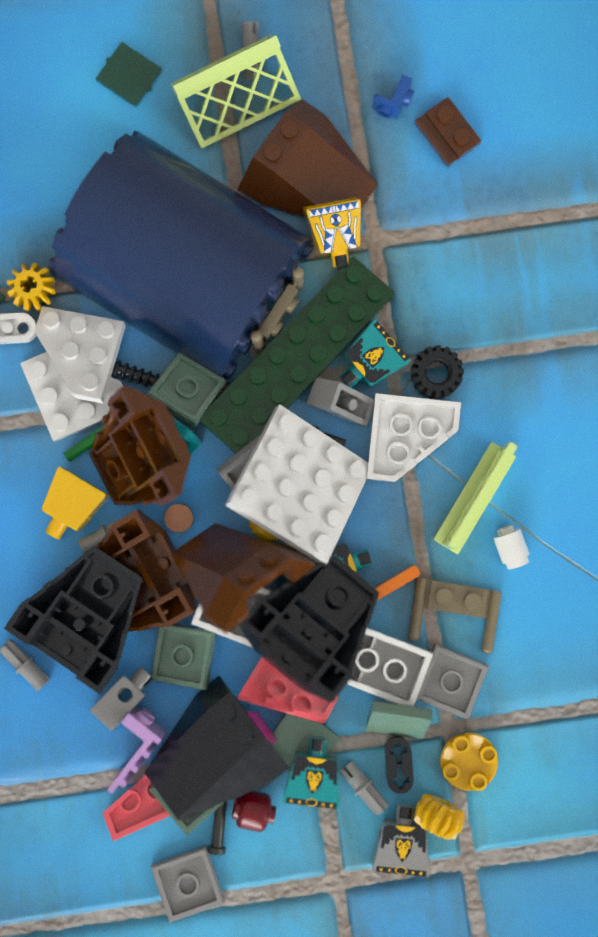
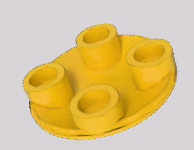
(469, 761)

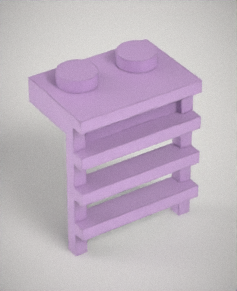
(142, 724)

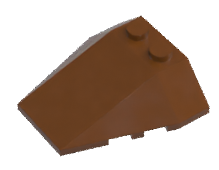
(305, 165)
(140, 450)
(147, 551)
(230, 567)

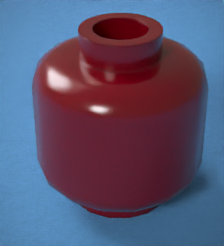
(253, 811)

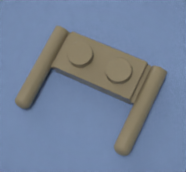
(286, 304)
(457, 600)

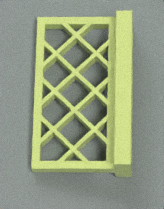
(229, 66)
(475, 496)

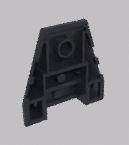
(82, 617)
(314, 627)
(213, 755)

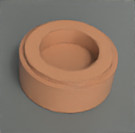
(178, 518)

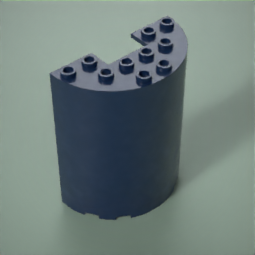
(175, 252)

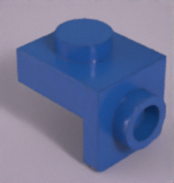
(402, 96)

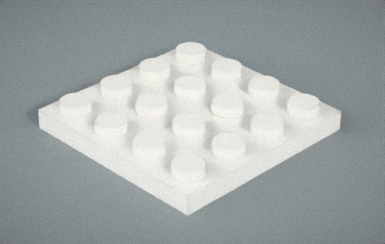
(299, 485)

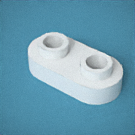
(10, 328)

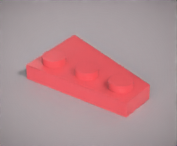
(275, 691)
(134, 810)

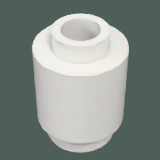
(511, 547)

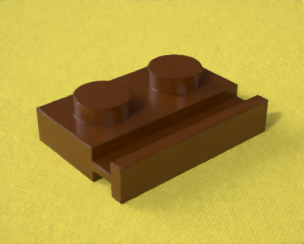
(447, 131)

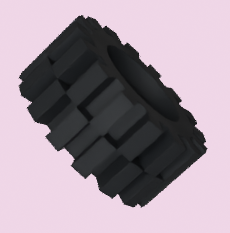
(441, 355)

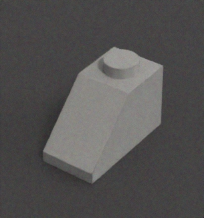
(341, 401)

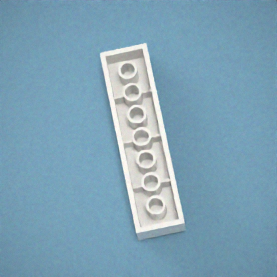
(382, 667)

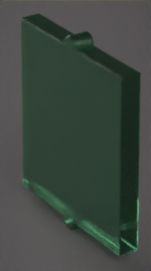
(128, 74)

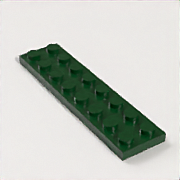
(297, 355)

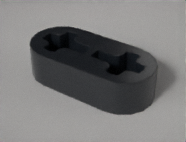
(405, 764)

